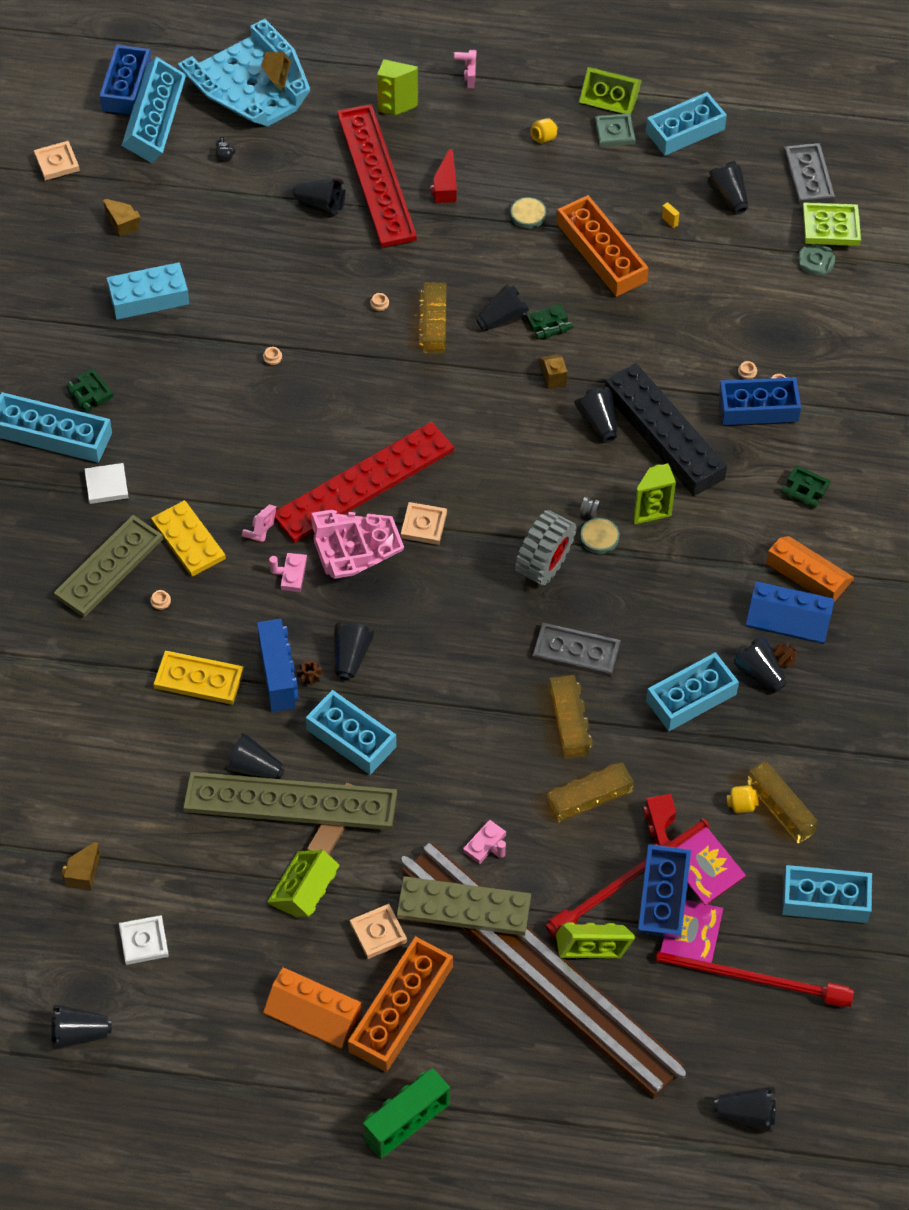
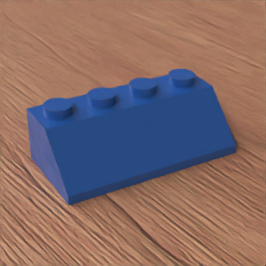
(790, 612)

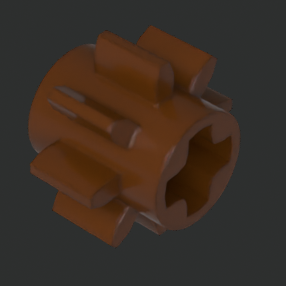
(785, 654)
(309, 672)

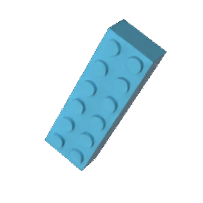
(154, 110)
(53, 427)

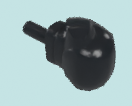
(223, 151)

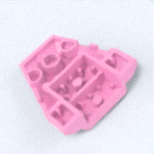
(353, 542)

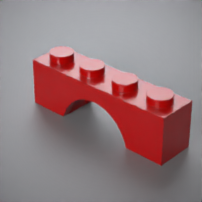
(661, 814)

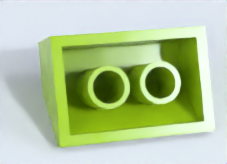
(397, 87)
(610, 91)
(655, 495)
(304, 883)
(593, 940)

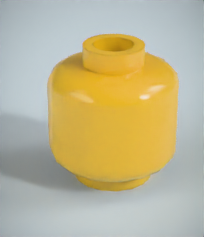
(543, 130)
(742, 799)

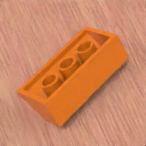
(808, 568)
(312, 1008)

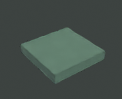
(615, 130)

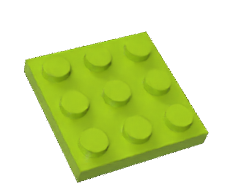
(831, 224)

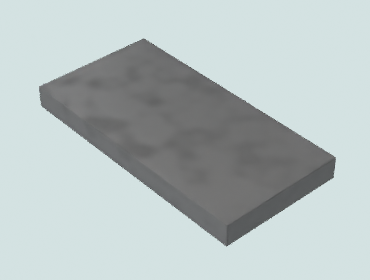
(809, 173)
(576, 649)

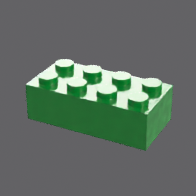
(406, 1113)

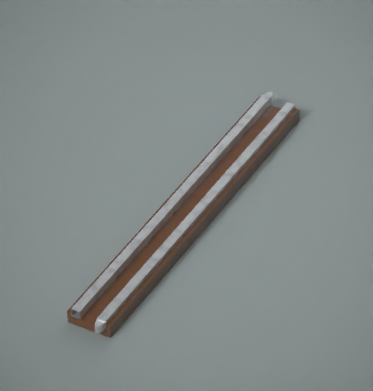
(563, 988)

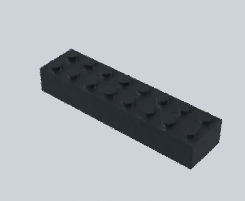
(665, 429)

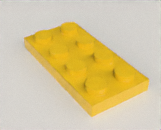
(188, 538)
(198, 677)

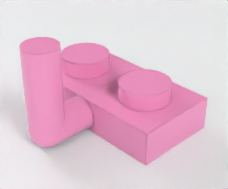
(470, 63)
(261, 524)
(292, 572)
(486, 841)

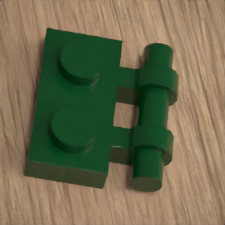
(547, 318)
(95, 388)
(808, 482)

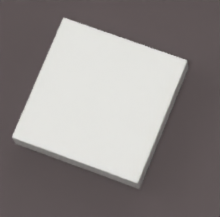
(106, 483)
(143, 940)

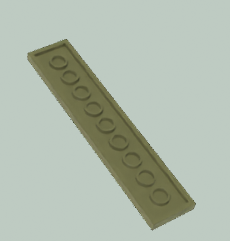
(291, 800)

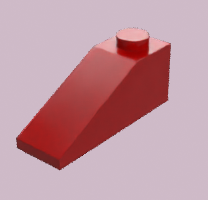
(444, 185)

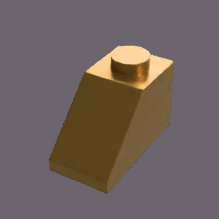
(277, 68)
(122, 217)
(554, 370)
(82, 868)

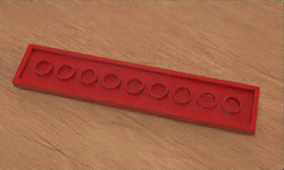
(376, 176)
(365, 480)

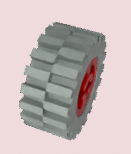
(545, 547)

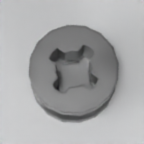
(589, 507)

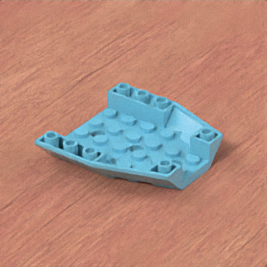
(229, 82)

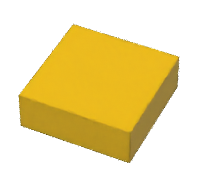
(670, 215)

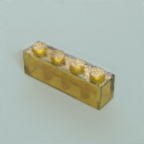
(434, 317)
(570, 717)
(590, 792)
(782, 802)

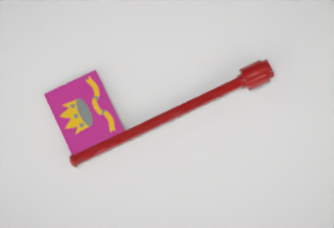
(710, 874)
(697, 949)

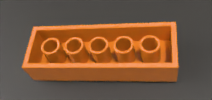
(602, 245)
(400, 1004)

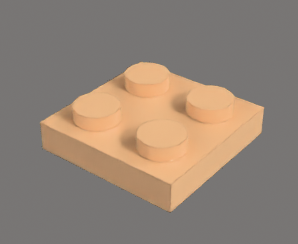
(56, 160)
(424, 523)
(378, 931)

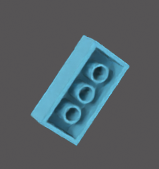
(686, 123)
(148, 290)
(692, 691)
(351, 732)
(827, 894)

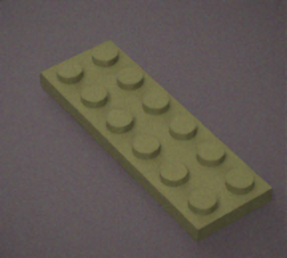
(108, 566)
(464, 906)

